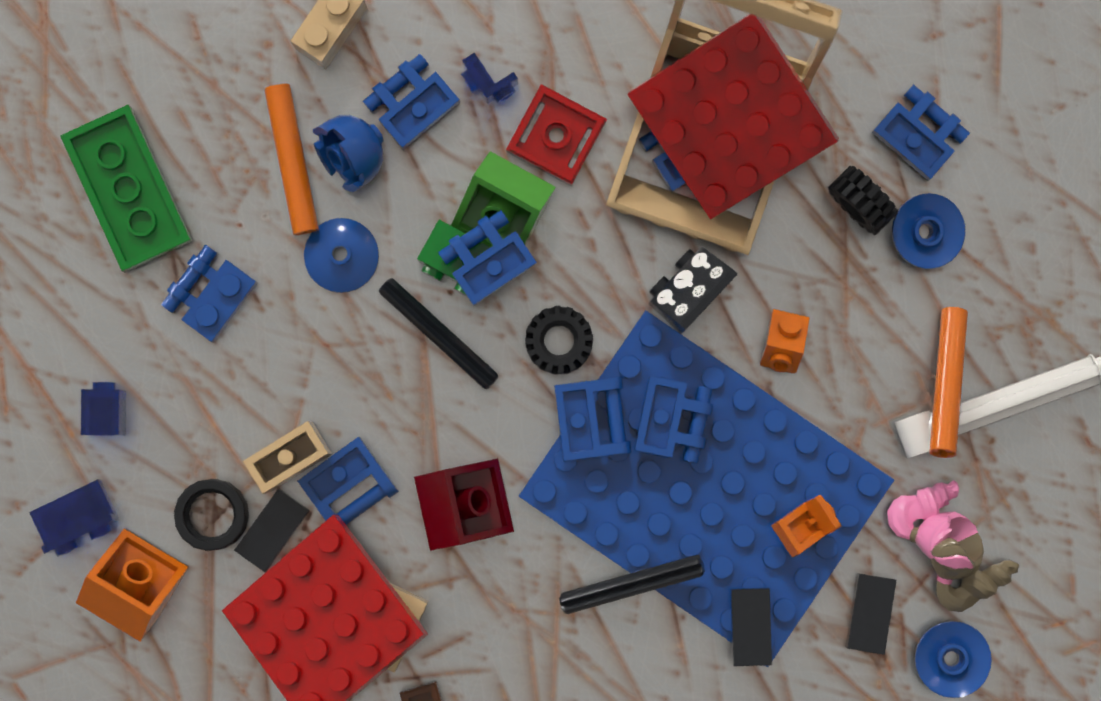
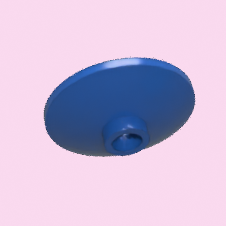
(944, 225)
(355, 268)
(971, 665)

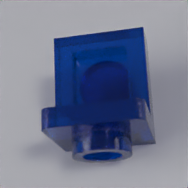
(478, 79)

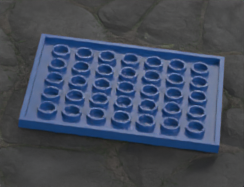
(750, 475)

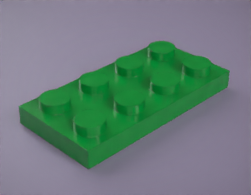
(126, 188)

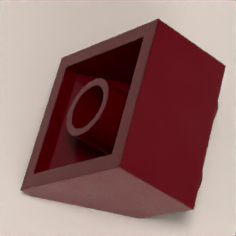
(463, 504)

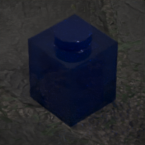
(103, 410)

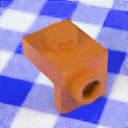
(785, 341)
(806, 525)

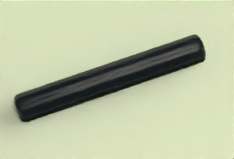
(438, 333)
(632, 584)

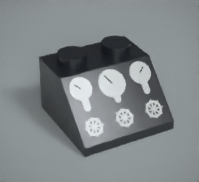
(691, 289)

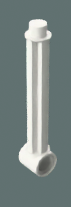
(1005, 402)

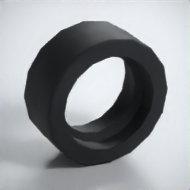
(183, 507)

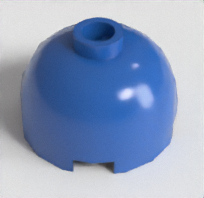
(351, 149)

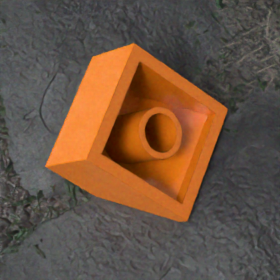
(131, 584)

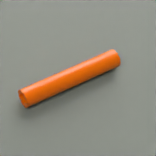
(291, 159)
(948, 382)

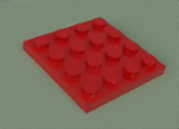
(733, 115)
(324, 618)

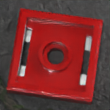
(556, 113)

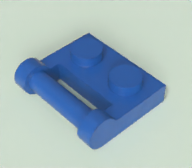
(579, 419)
(341, 474)

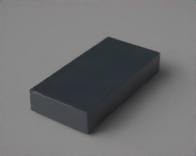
(271, 530)
(871, 613)
(751, 627)

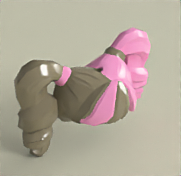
(950, 544)

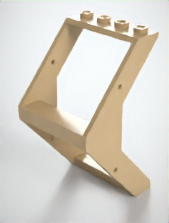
(681, 37)

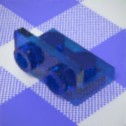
(74, 517)

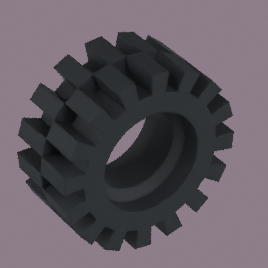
(863, 200)
(559, 317)

